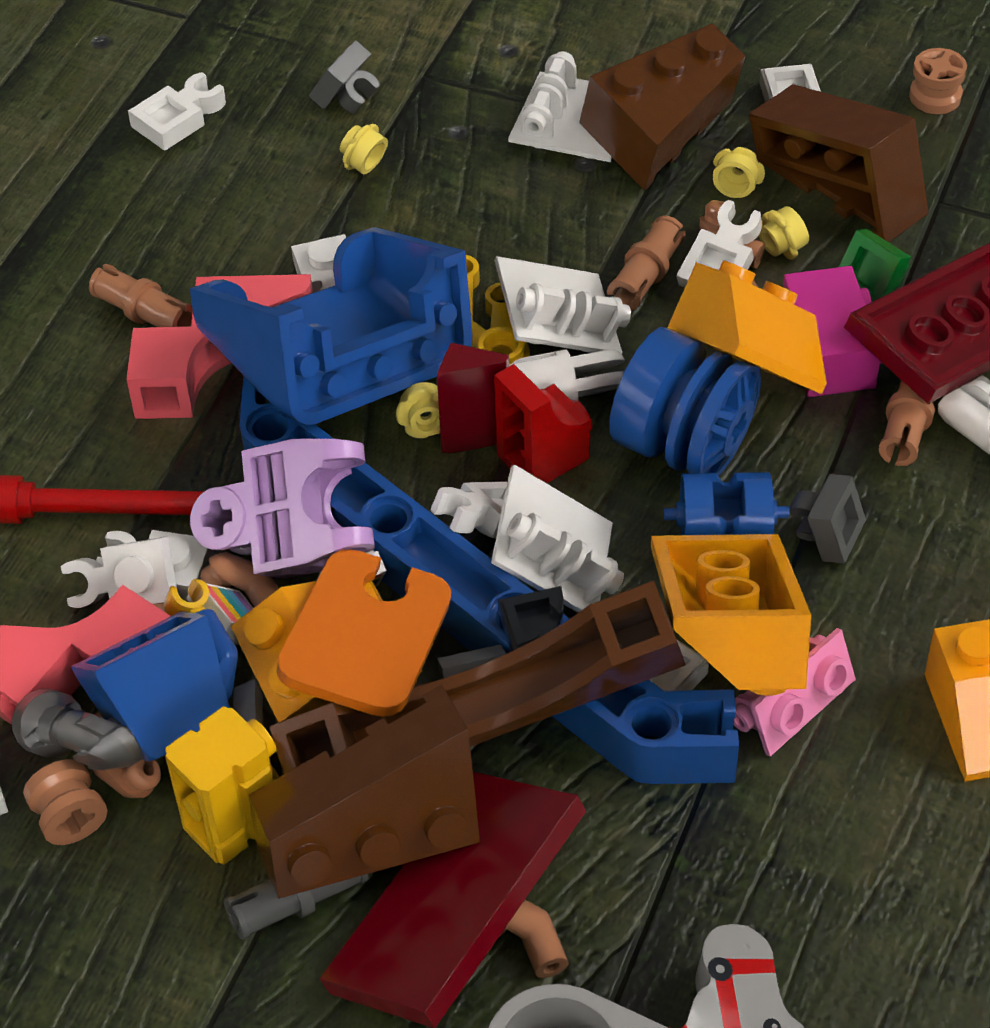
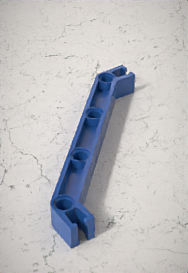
(692, 725)

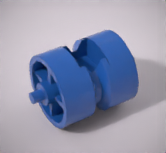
(726, 508)

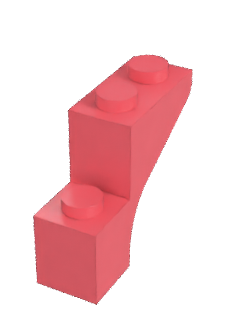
(174, 362)
(44, 656)

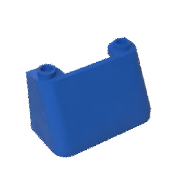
(351, 343)

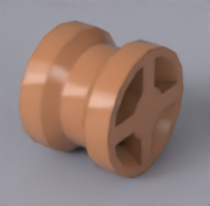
(937, 80)
(65, 802)

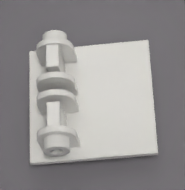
(554, 112)
(560, 306)
(554, 542)

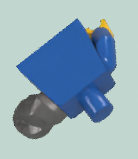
(143, 687)

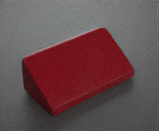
(468, 397)

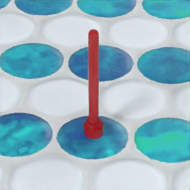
(23, 500)

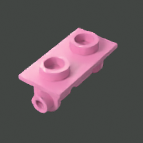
(785, 714)

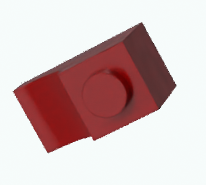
(539, 426)

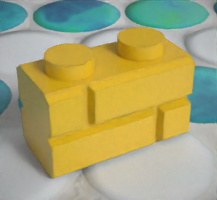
(213, 780)

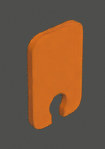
(362, 647)

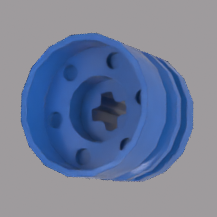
(684, 403)

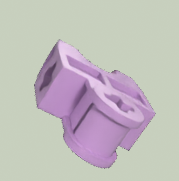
(283, 507)

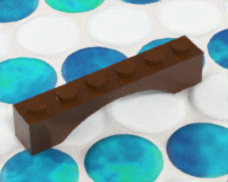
(575, 663)

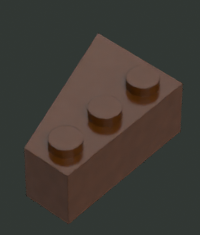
(661, 100)
(848, 152)
(371, 805)

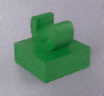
(876, 263)

